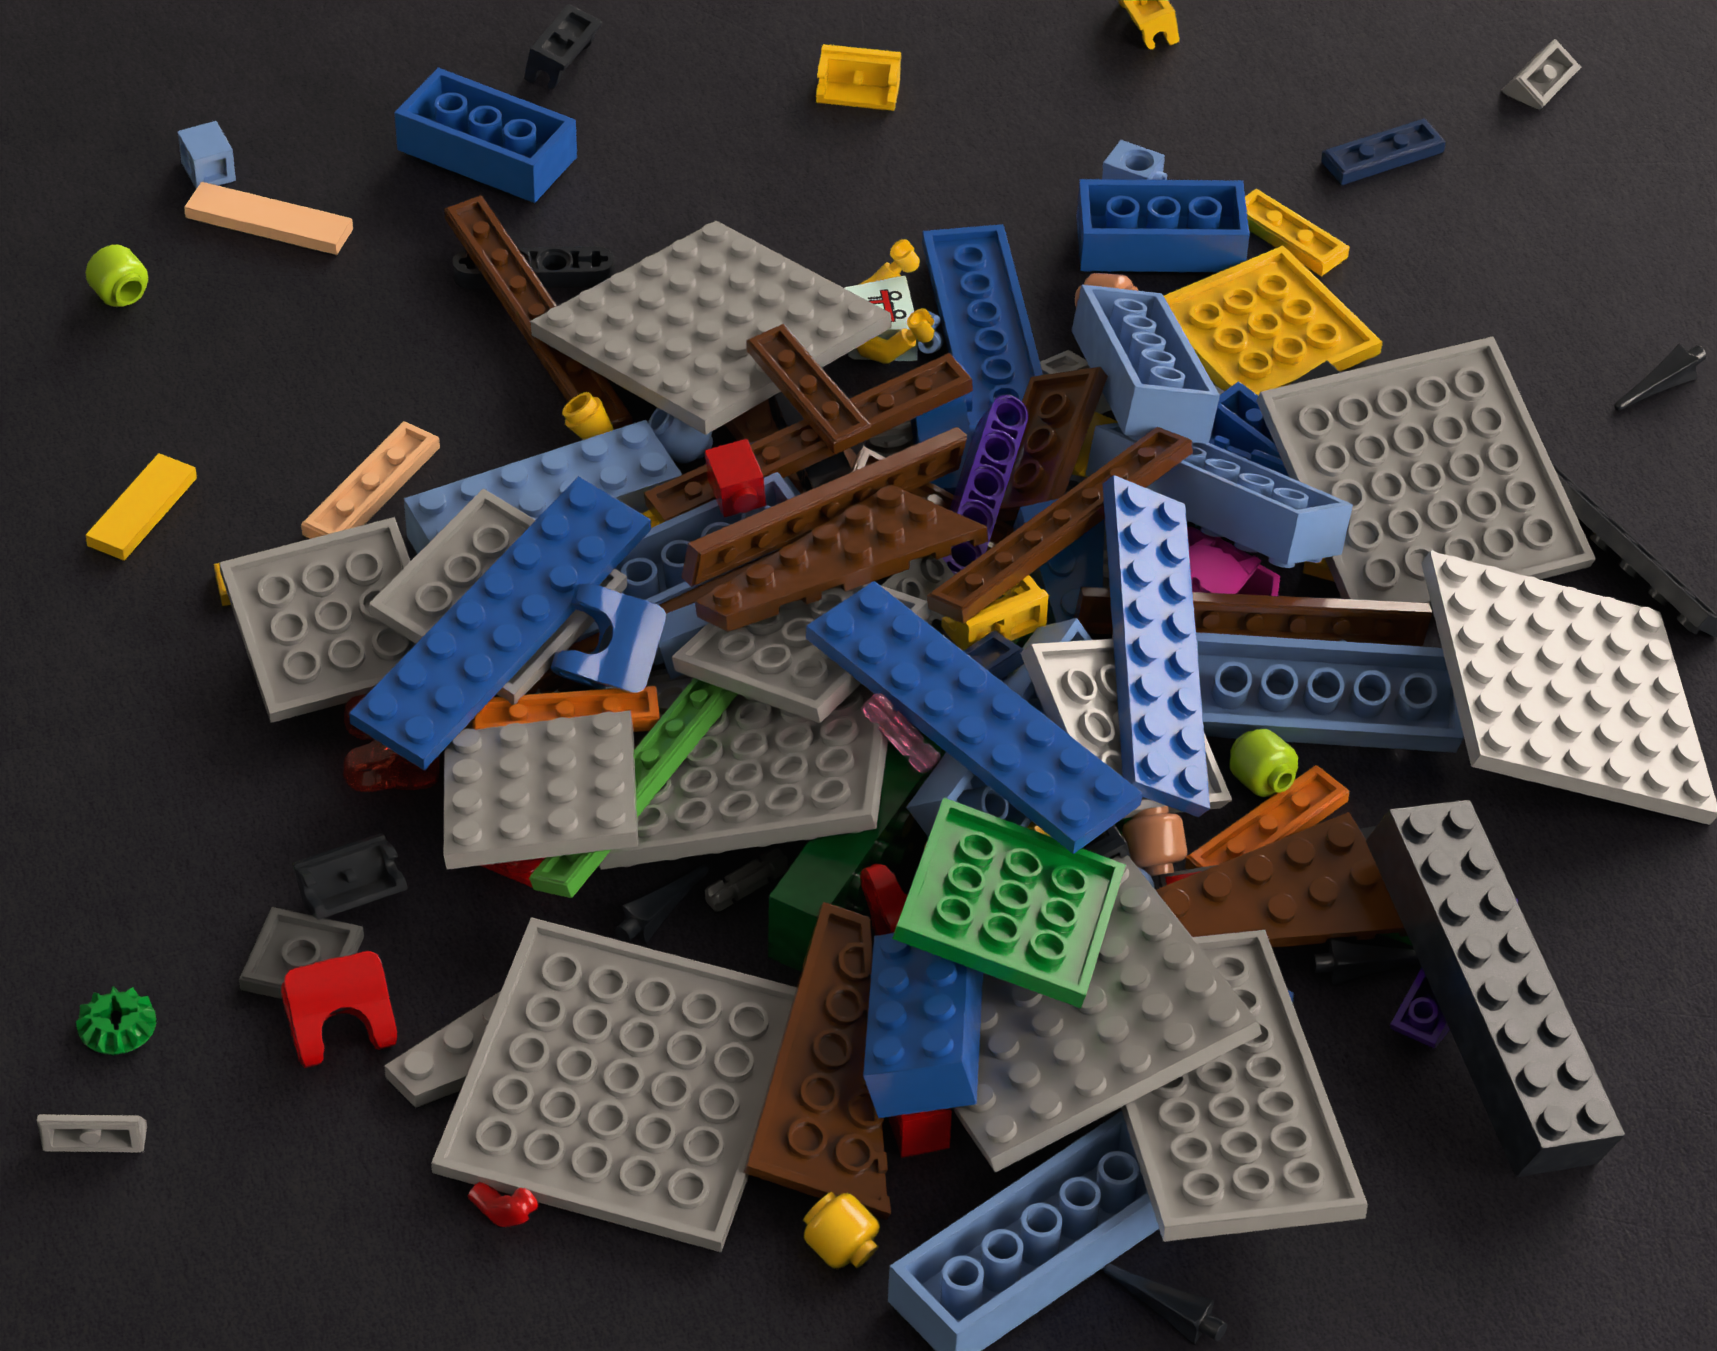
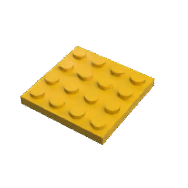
(1269, 323)

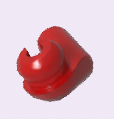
(506, 1209)

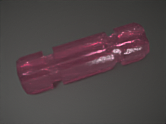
(900, 733)

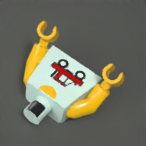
(892, 294)

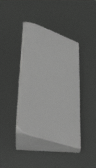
(1542, 76)
(92, 1133)

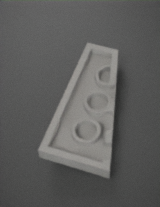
(442, 1060)

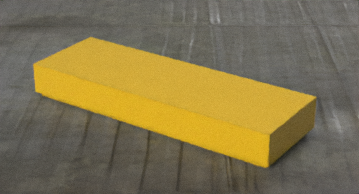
(1299, 236)
(141, 506)

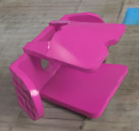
(1225, 569)

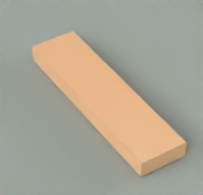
(269, 218)
(373, 481)

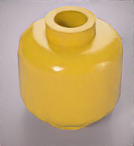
(841, 1230)

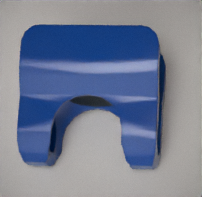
(626, 644)

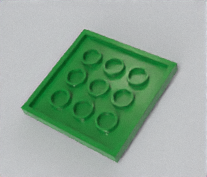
(1010, 903)

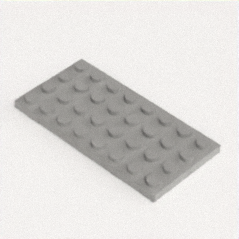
(1250, 1131)

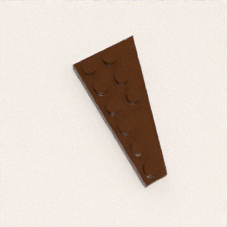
(848, 551)
(1294, 889)
(817, 1113)

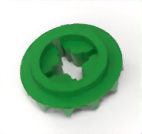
(136, 1023)

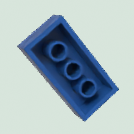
(486, 135)
(1161, 225)
(921, 1030)

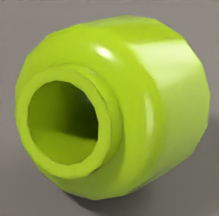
(117, 275)
(1263, 762)

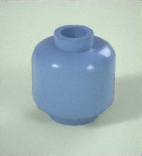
(678, 438)

